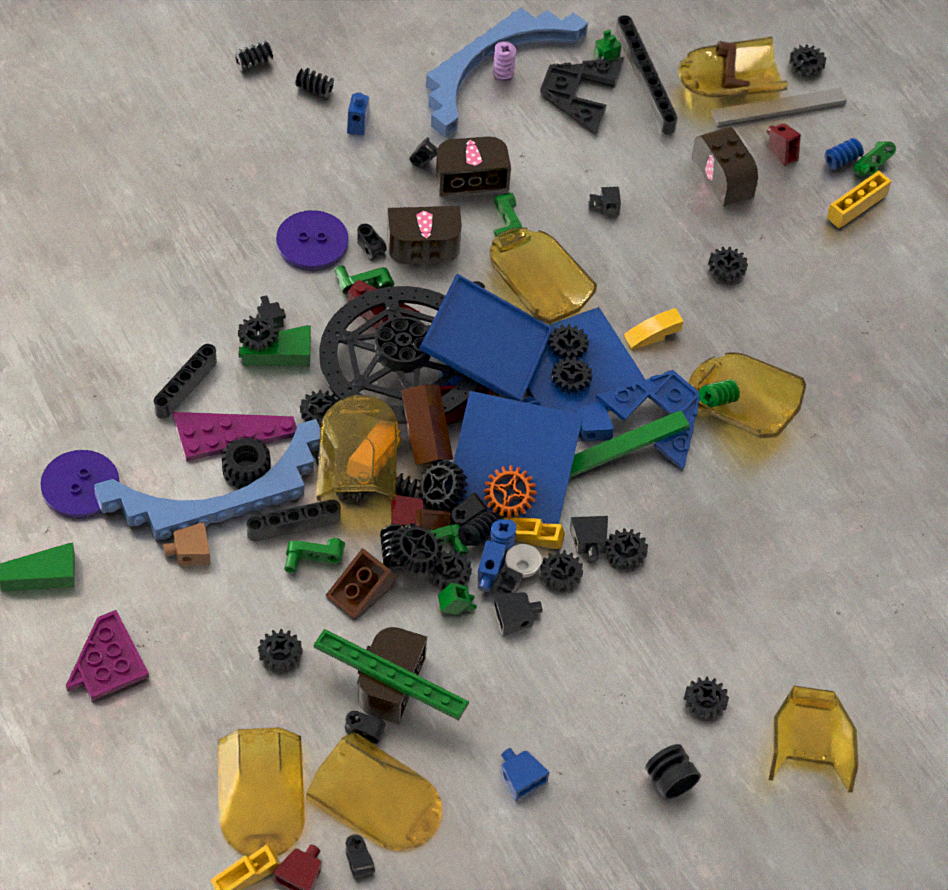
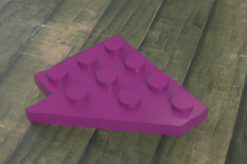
(107, 659)

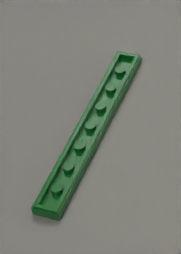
(628, 442)
(391, 674)

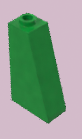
(290, 350)
(40, 570)

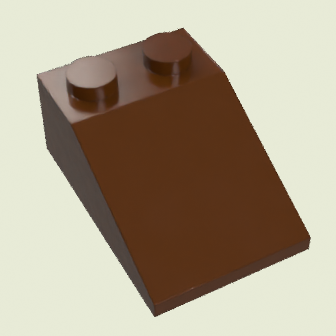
(361, 584)

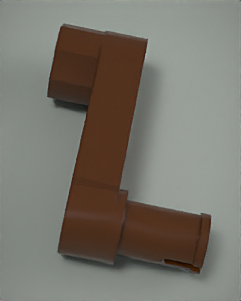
(728, 79)

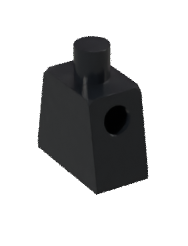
(589, 535)
(515, 611)

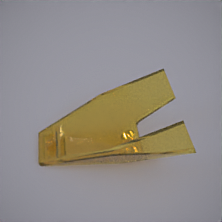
(815, 730)

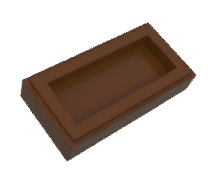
(433, 518)

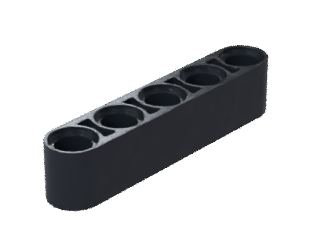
(185, 381)
(302, 515)

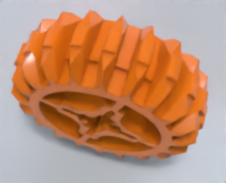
(517, 494)

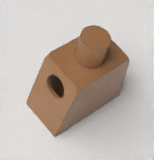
(190, 546)

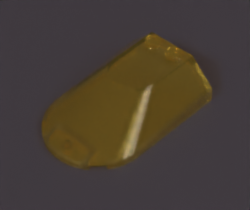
(754, 62)
(541, 273)
(767, 393)
(358, 447)
(261, 789)
(376, 795)

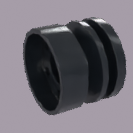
(672, 771)

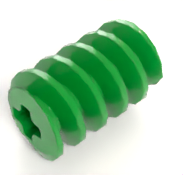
(719, 393)

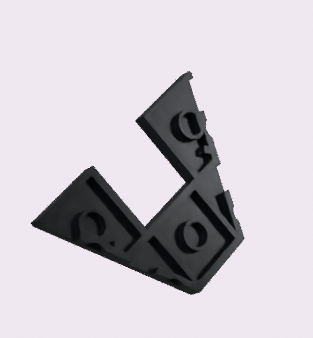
(563, 81)

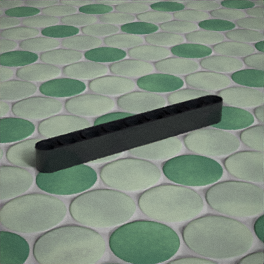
(646, 75)

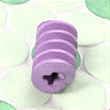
(504, 60)

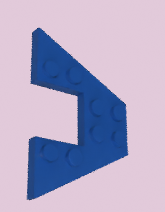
(671, 395)

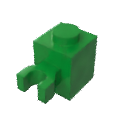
(607, 47)
(456, 599)

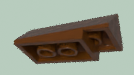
(426, 424)

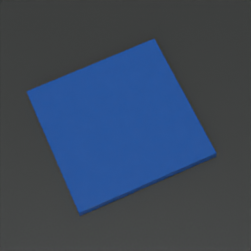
(486, 338)
(605, 355)
(521, 435)

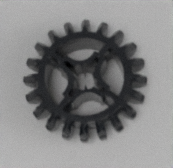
(452, 486)
(403, 546)

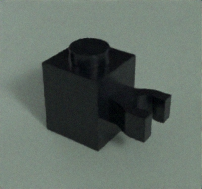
(608, 200)
(271, 311)
(507, 581)

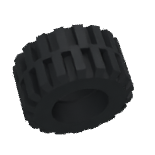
(241, 451)

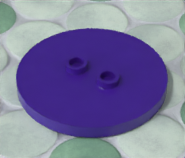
(312, 240)
(70, 482)

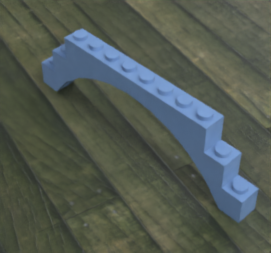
(515, 29)
(168, 515)

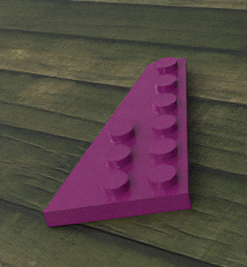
(210, 432)

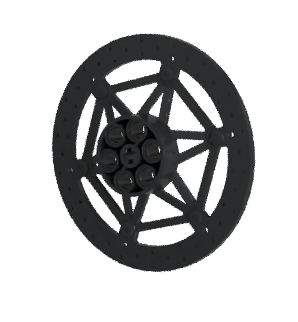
(394, 348)

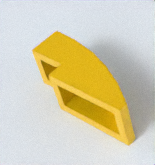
(654, 329)
(537, 533)
(247, 870)

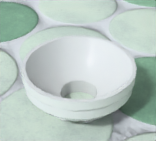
(523, 554)

